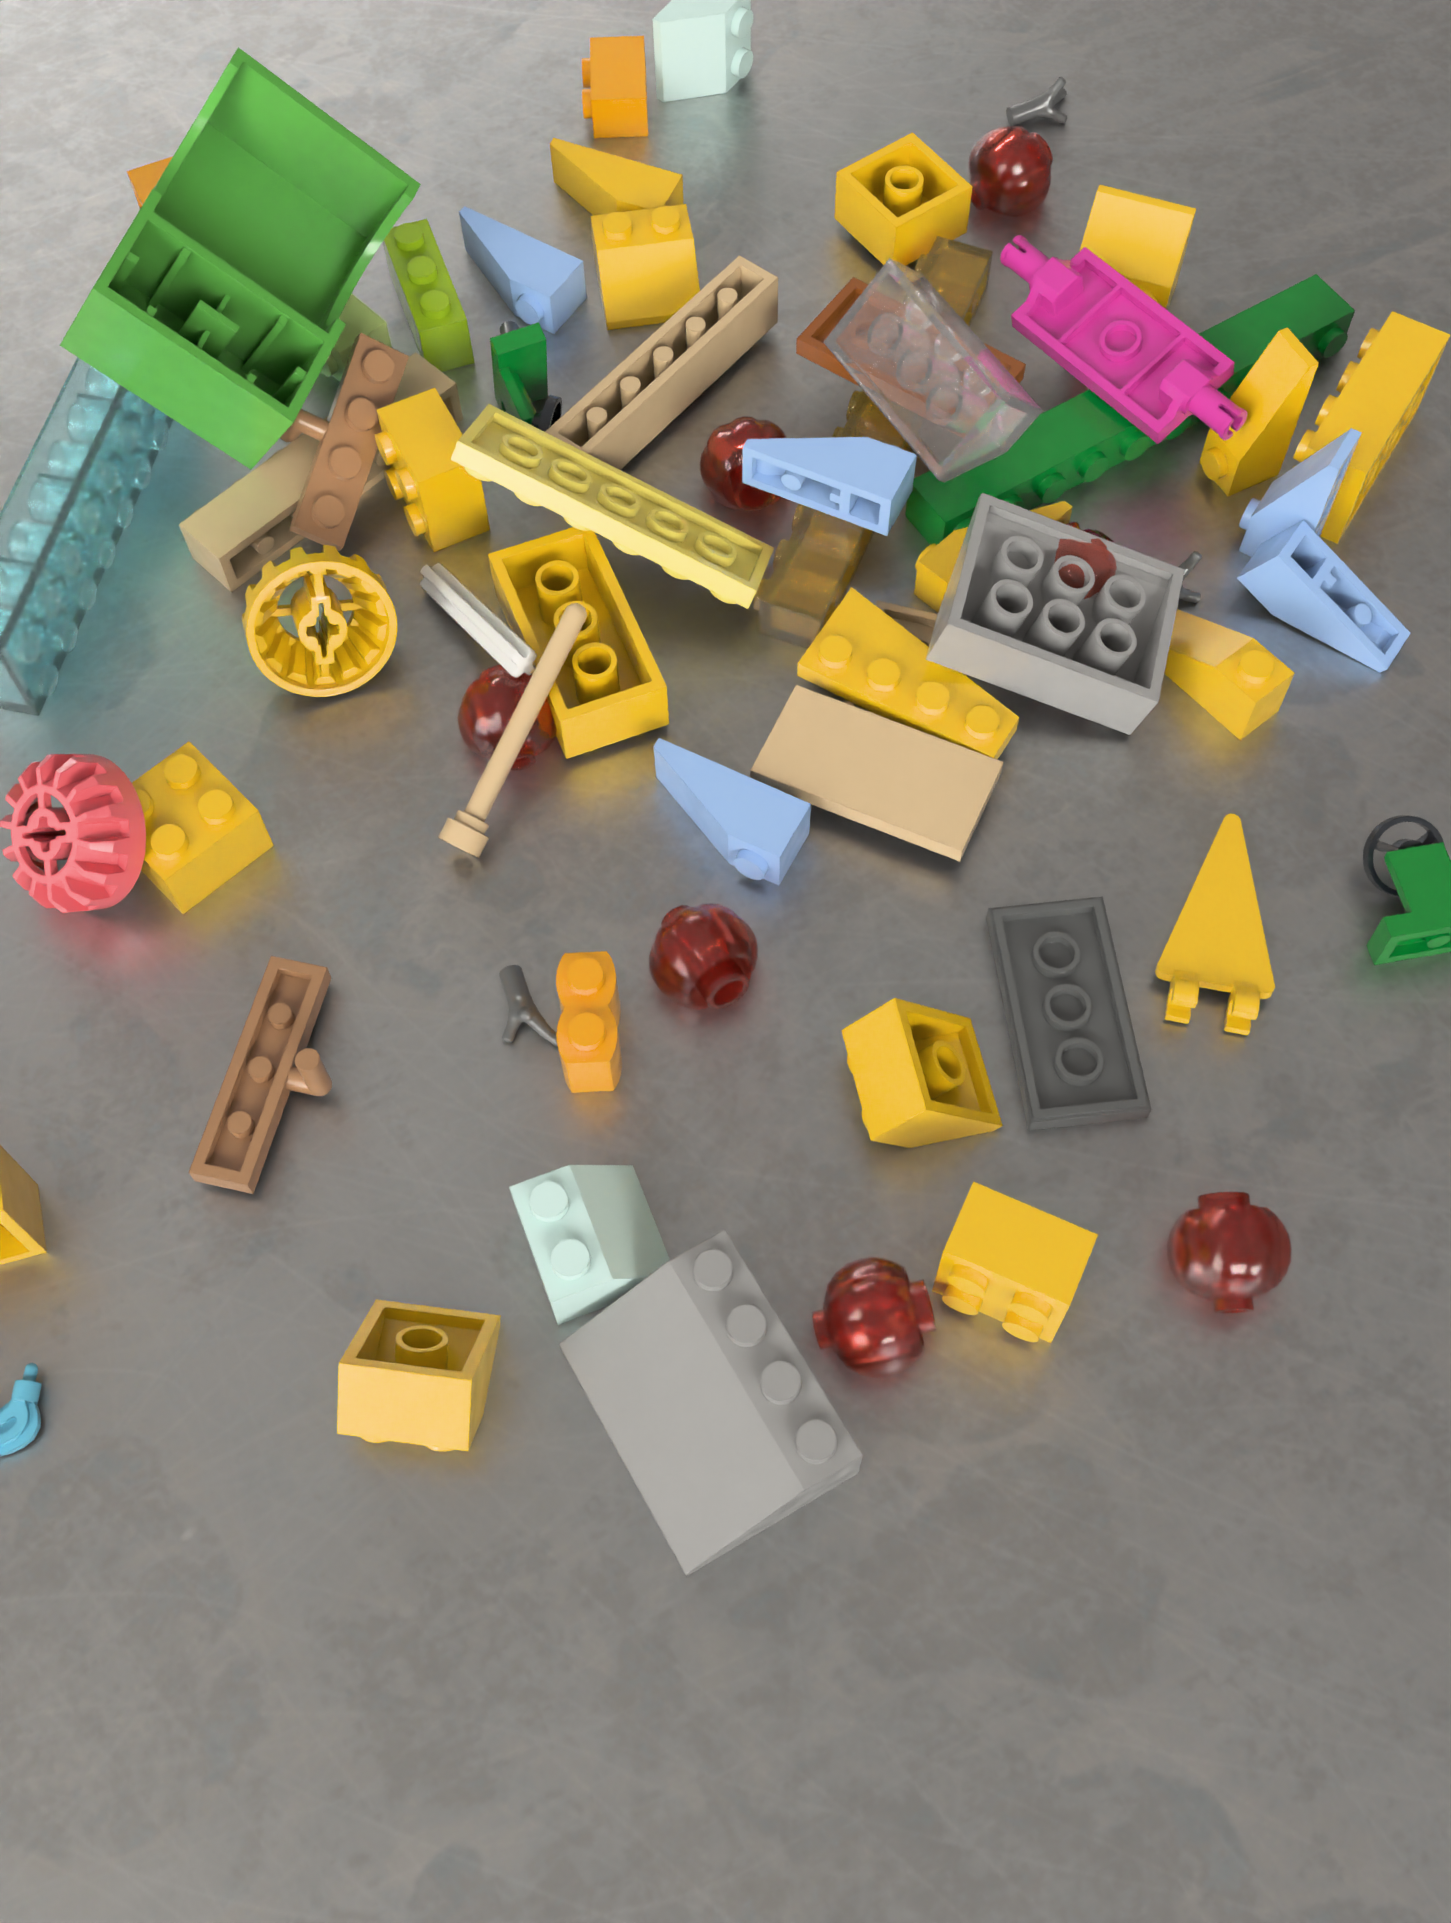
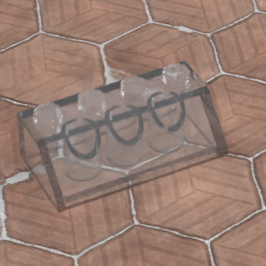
(930, 373)

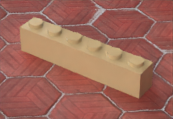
(673, 365)
(253, 516)

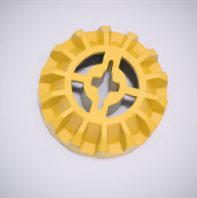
(338, 654)

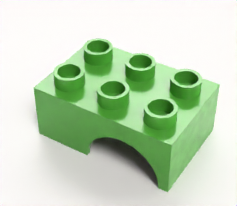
(241, 263)

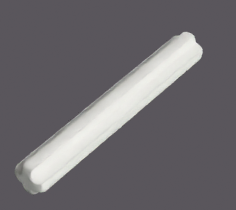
(478, 620)

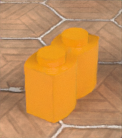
(589, 1021)

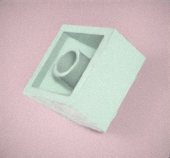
(701, 47)
(588, 1235)

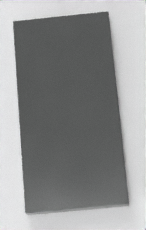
(1067, 1014)

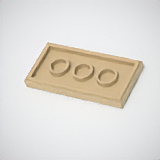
(877, 772)

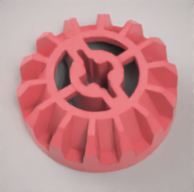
(95, 831)

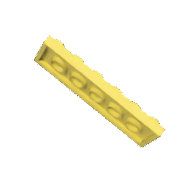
(613, 505)

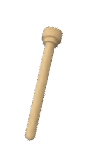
(468, 827)

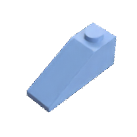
(526, 273)
(835, 475)
(1299, 494)
(1318, 593)
(742, 817)

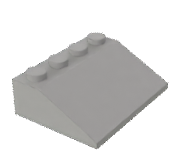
(1034, 635)
(710, 1403)

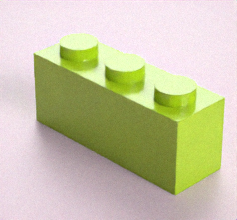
(428, 296)

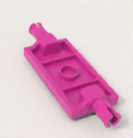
(1121, 343)

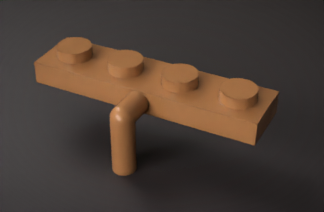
(345, 441)
(262, 1073)

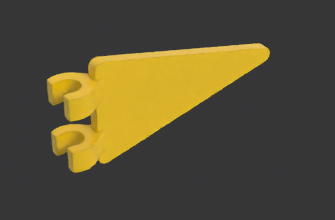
(1219, 937)

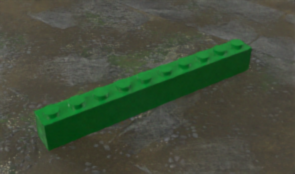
(1088, 436)

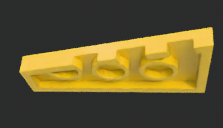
(886, 671)

